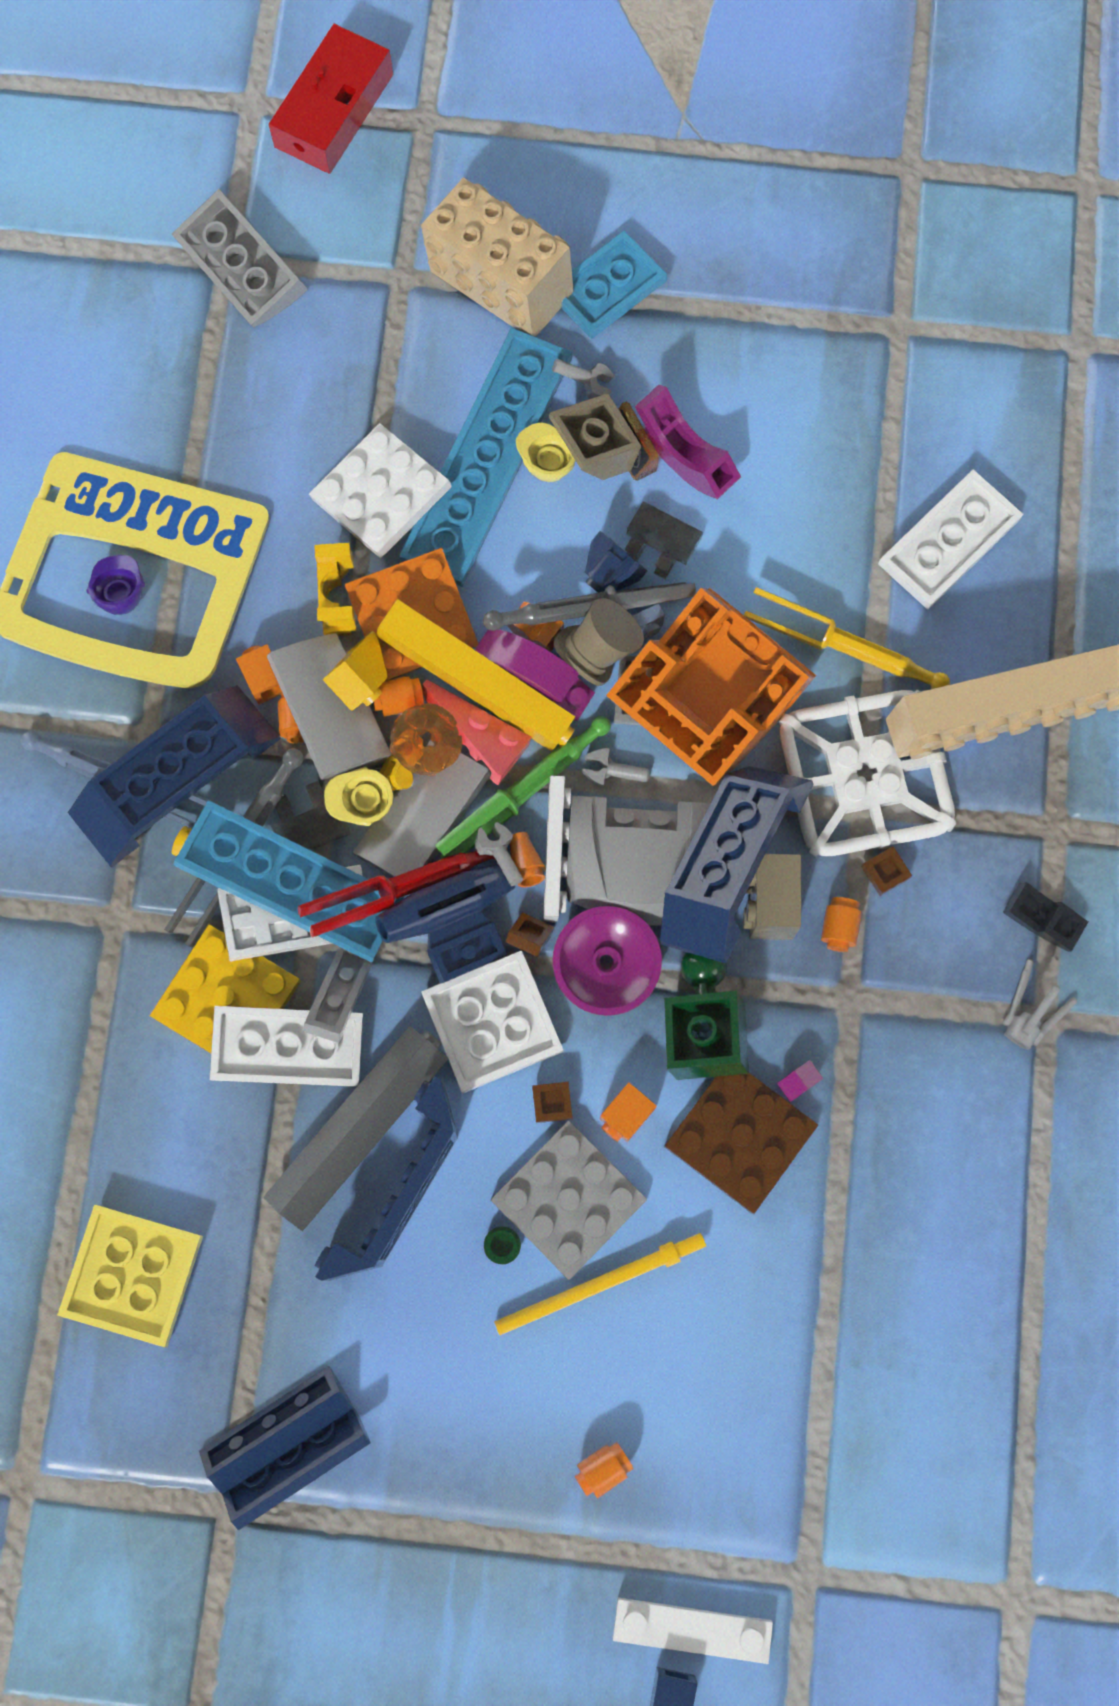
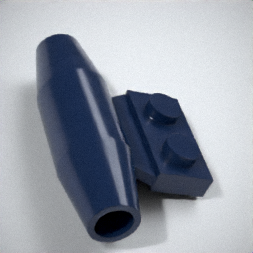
(452, 917)

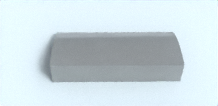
(239, 260)
(332, 733)
(422, 817)

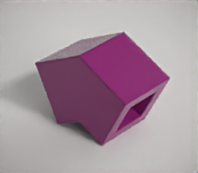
(800, 1080)

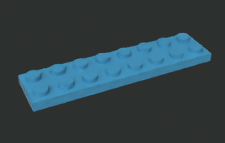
(486, 452)

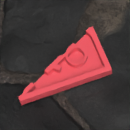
(482, 733)

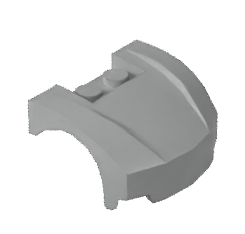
(627, 854)

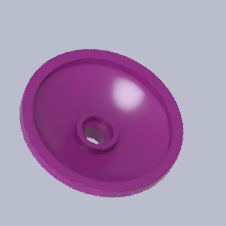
(634, 956)

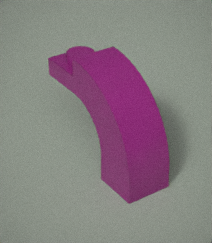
(685, 452)
(537, 669)

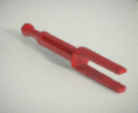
(388, 889)

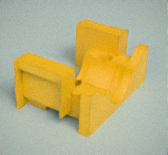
(332, 565)

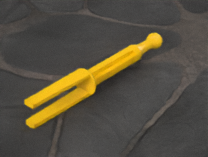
(850, 644)

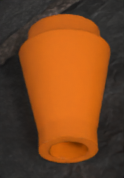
(526, 860)

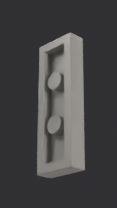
(337, 995)

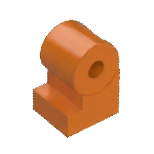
(540, 634)

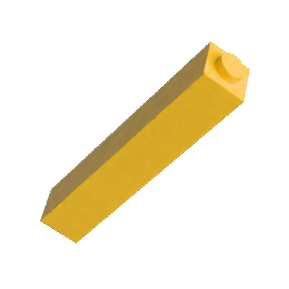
(475, 676)

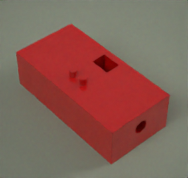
(331, 98)

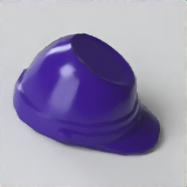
(116, 584)

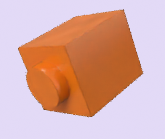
(259, 673)
(626, 1113)

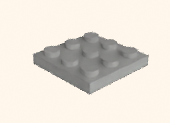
(568, 1200)

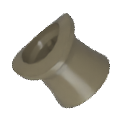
(599, 641)

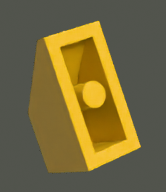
(359, 673)

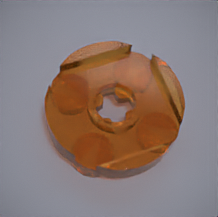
(408, 748)

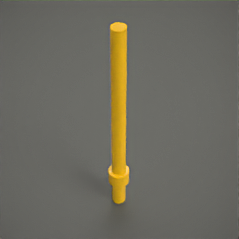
(668, 1255)

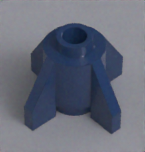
(611, 565)

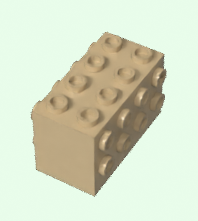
(498, 257)

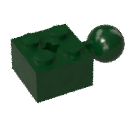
(692, 1016)

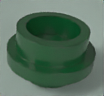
(502, 1245)

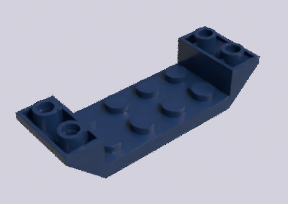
(169, 769)
(725, 860)
(344, 1261)

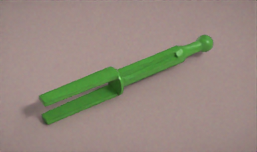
(507, 802)

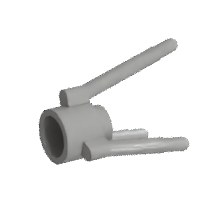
(1025, 1029)

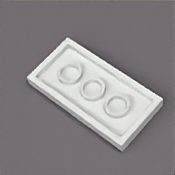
(950, 539)
(273, 1048)

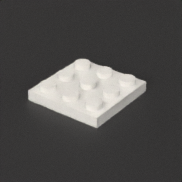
(380, 490)
(492, 1022)

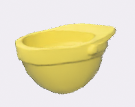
(544, 452)
(359, 796)

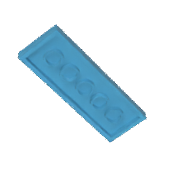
(275, 875)

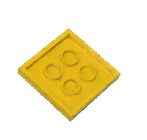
(213, 980)

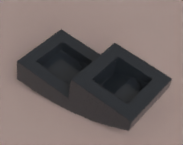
(1045, 918)

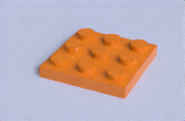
(424, 586)

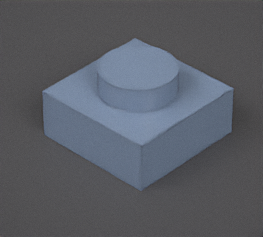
(650, 620)

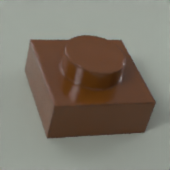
(886, 871)
(529, 934)
(552, 1102)

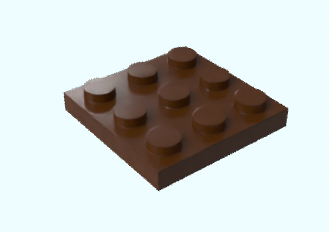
(741, 1138)

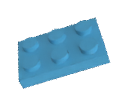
(611, 284)

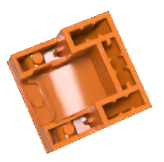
(712, 686)

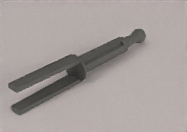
(579, 606)
(258, 813)

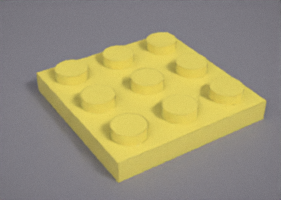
(130, 1276)

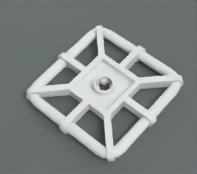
(853, 792)

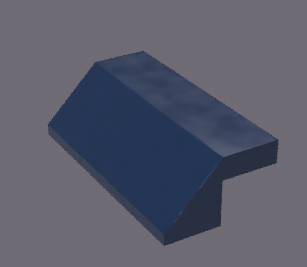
(284, 1447)

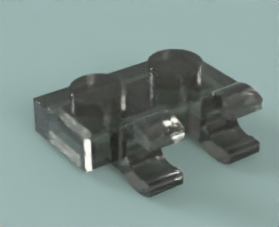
(663, 533)
(312, 827)

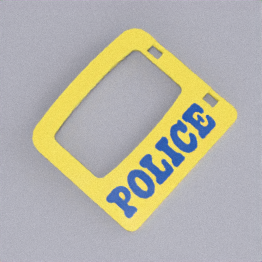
(148, 515)

